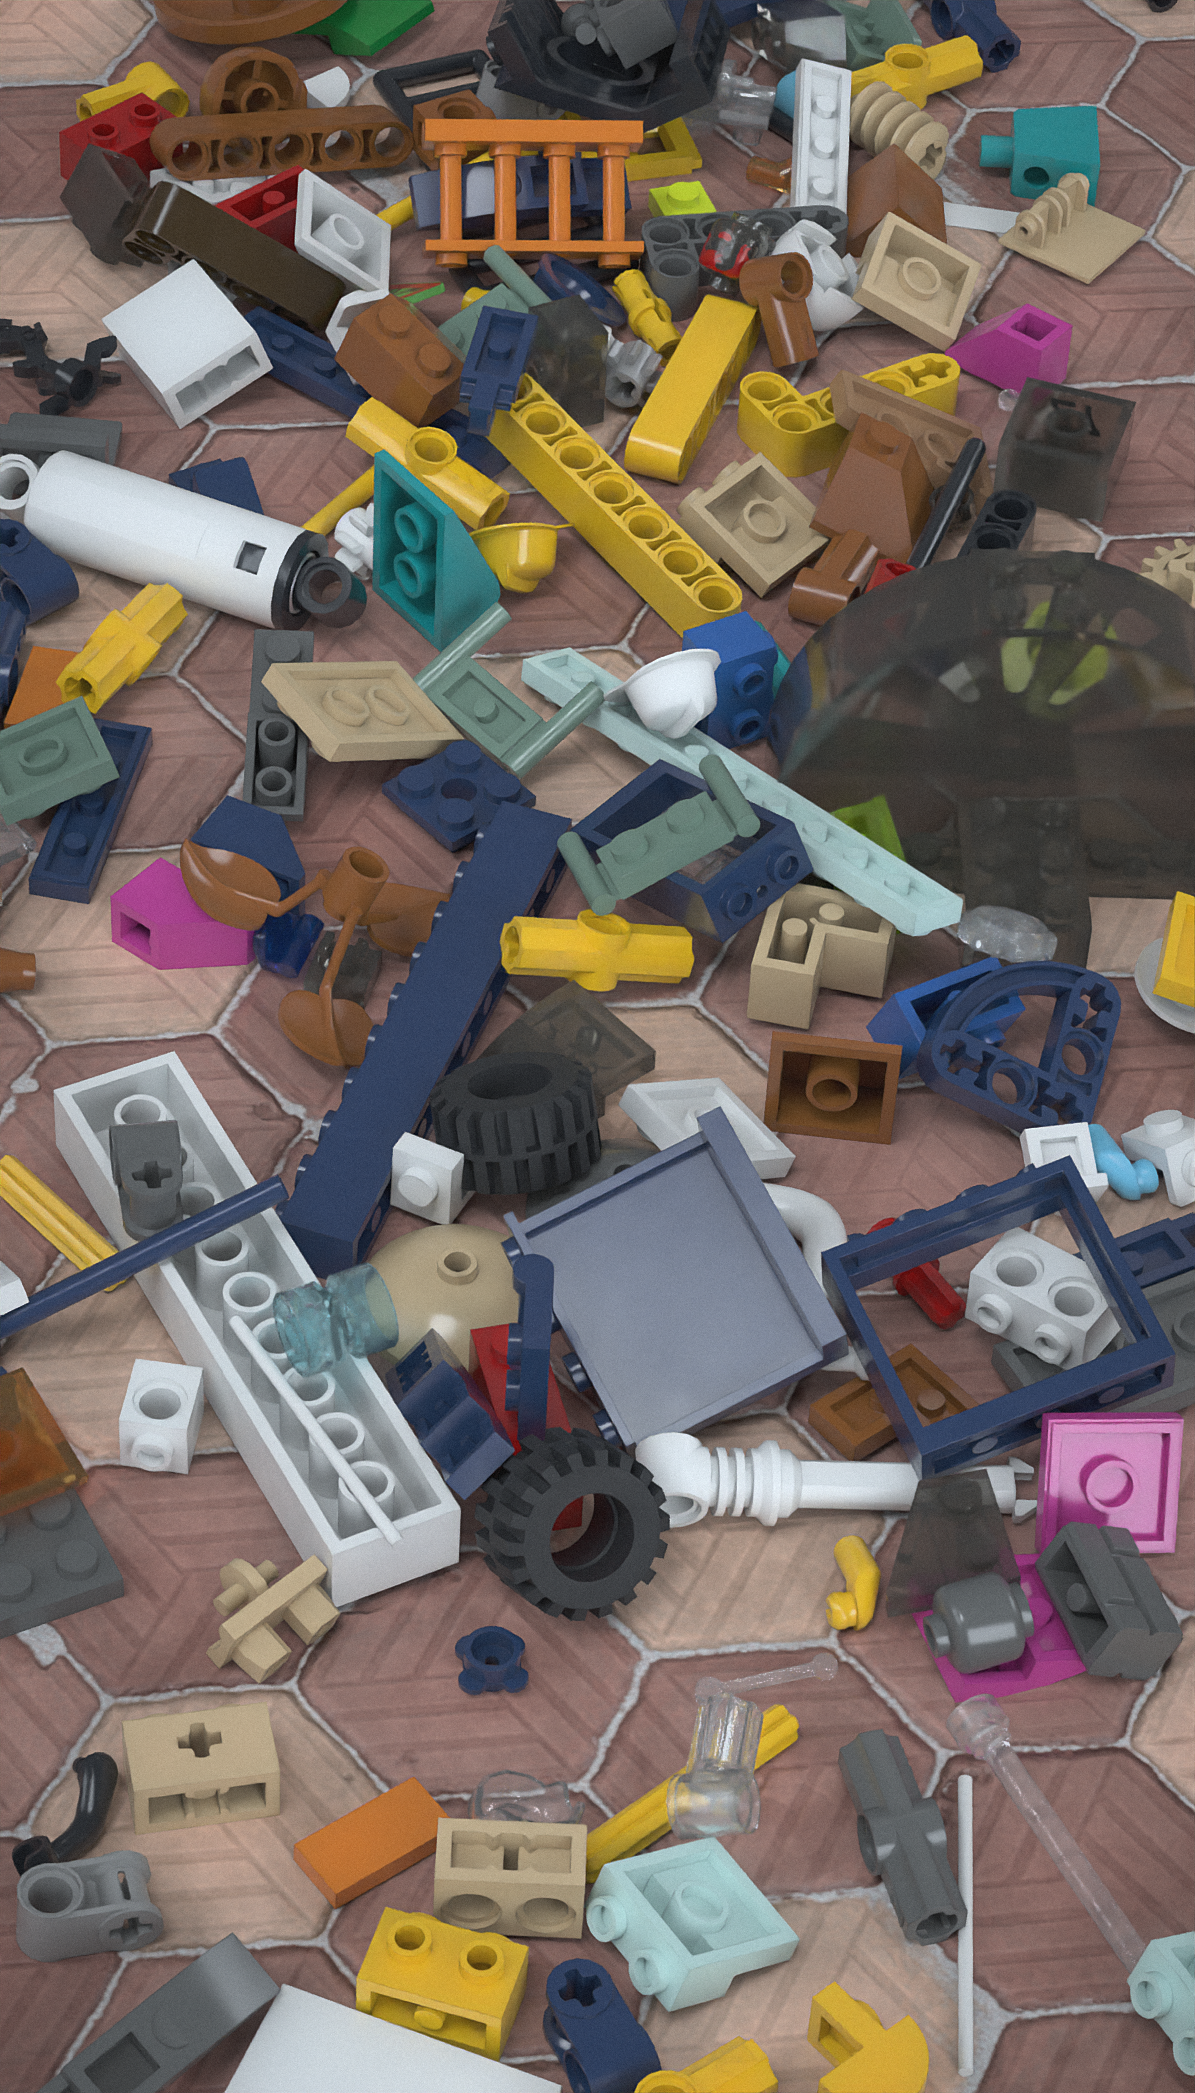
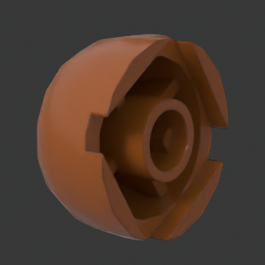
(251, 82)

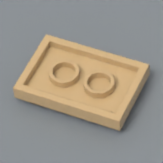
(360, 710)

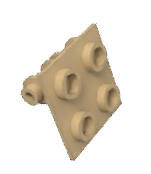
(1069, 232)

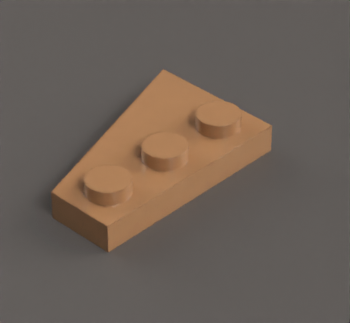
(935, 433)

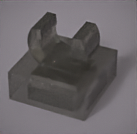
(356, 974)

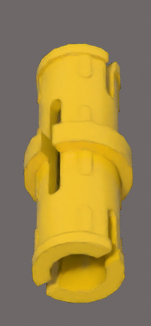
(648, 315)

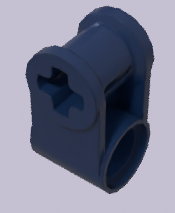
(32, 574)
(595, 2031)

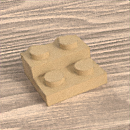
(915, 281)
(753, 523)

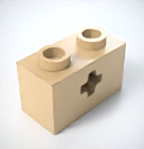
(201, 1767)

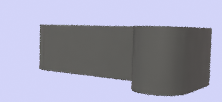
(676, 242)

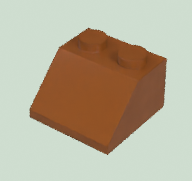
(403, 360)
(832, 1087)

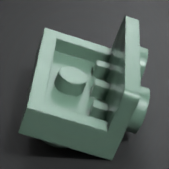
(873, 30)

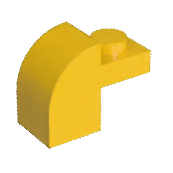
(862, 2050)

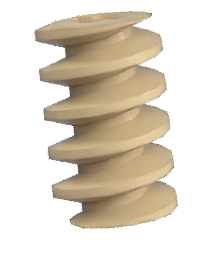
(886, 118)

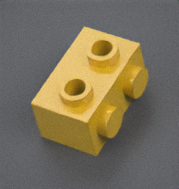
(443, 1981)

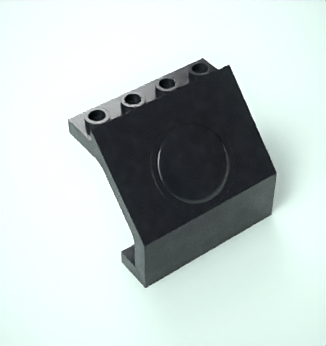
(583, 80)

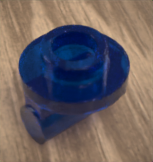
(286, 942)

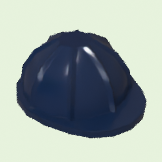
(563, 279)

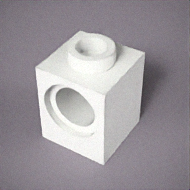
(161, 1416)

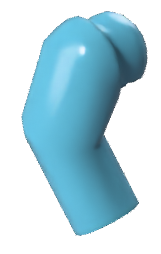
(1125, 1178)

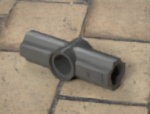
(902, 1837)

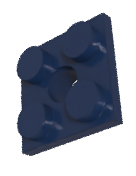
(455, 793)

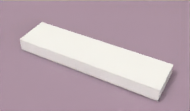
(820, 135)

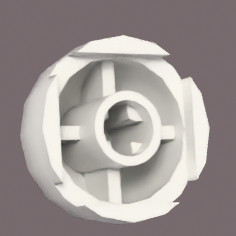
(833, 277)

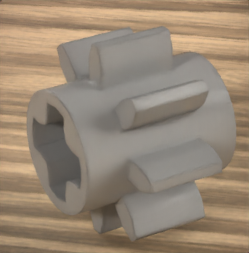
(631, 373)

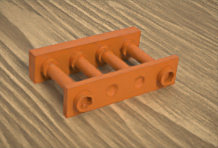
(559, 143)

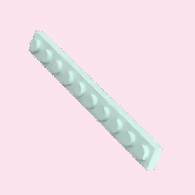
(835, 849)

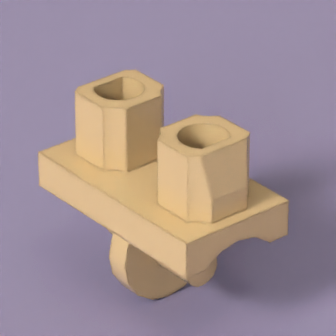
(249, 1633)

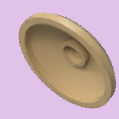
(446, 1282)

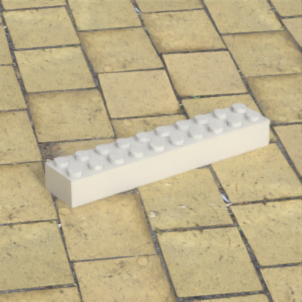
(239, 1276)

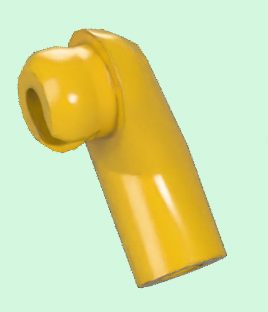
(862, 1584)

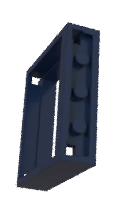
(1017, 1416)

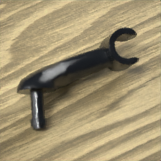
(97, 1782)

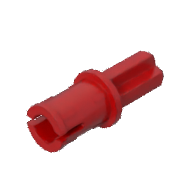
(928, 1289)

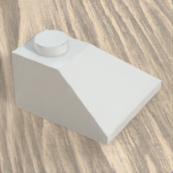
(341, 235)

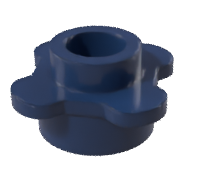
(496, 1647)

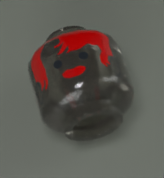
(730, 246)

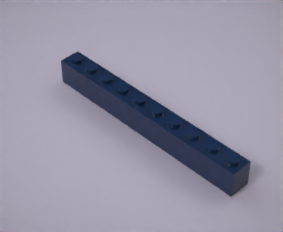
(427, 1033)

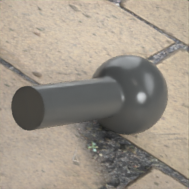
(578, 23)

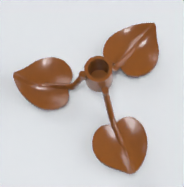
(356, 892)

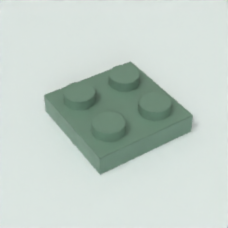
(51, 761)

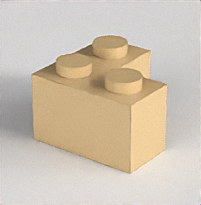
(813, 942)

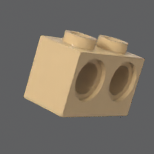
(511, 1877)

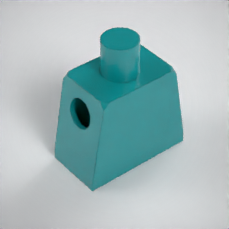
(1044, 148)

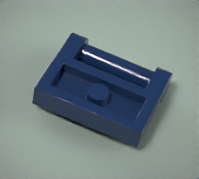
(530, 1344)

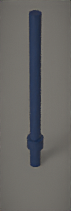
(144, 1254)

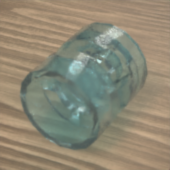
(345, 1316)

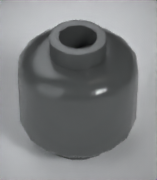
(979, 1622)

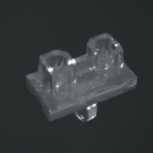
(737, 104)

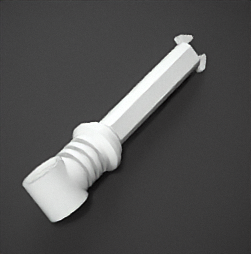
(775, 1482)

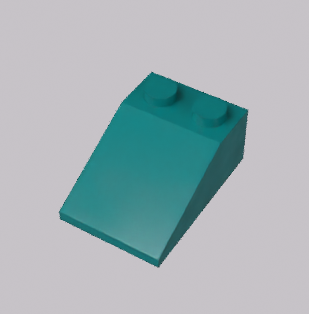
(425, 557)

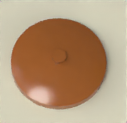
(240, 19)

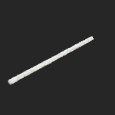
(317, 1433)
(965, 1934)

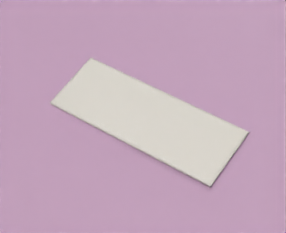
(979, 218)

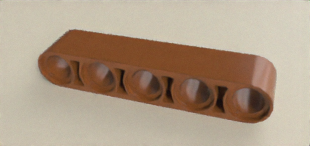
(262, 130)

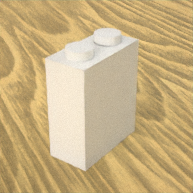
(187, 343)

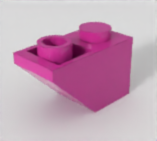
(1016, 347)
(168, 929)

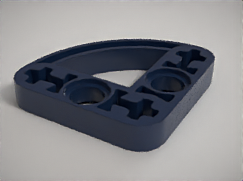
(1040, 1086)

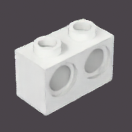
(1040, 1300)

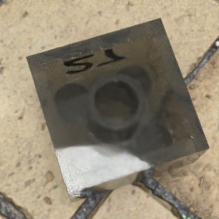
(1065, 448)

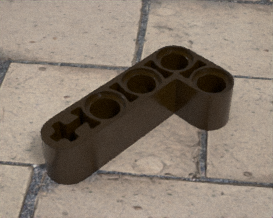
(234, 256)

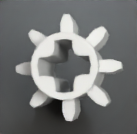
(355, 536)

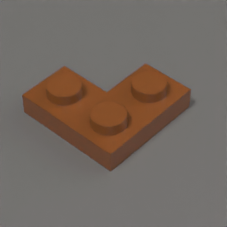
(856, 1420)

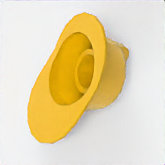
(519, 552)

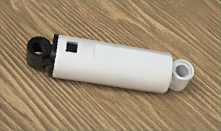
(180, 538)

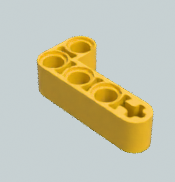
(802, 432)

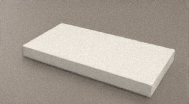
(331, 2048)

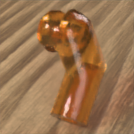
(770, 173)

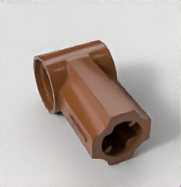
(782, 305)
(834, 579)

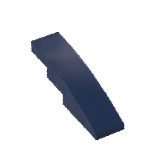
(449, 1413)

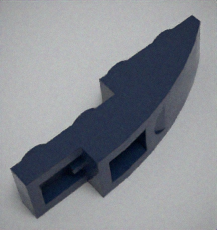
(531, 192)

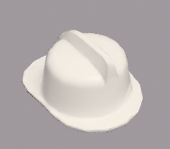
(672, 691)

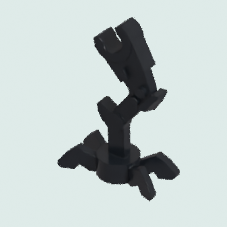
(70, 382)

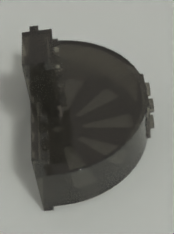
(1015, 723)

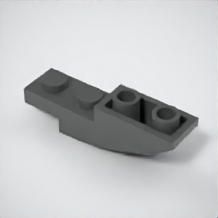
(274, 742)
(172, 2026)

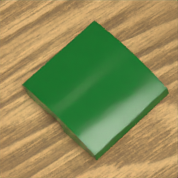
(369, 25)

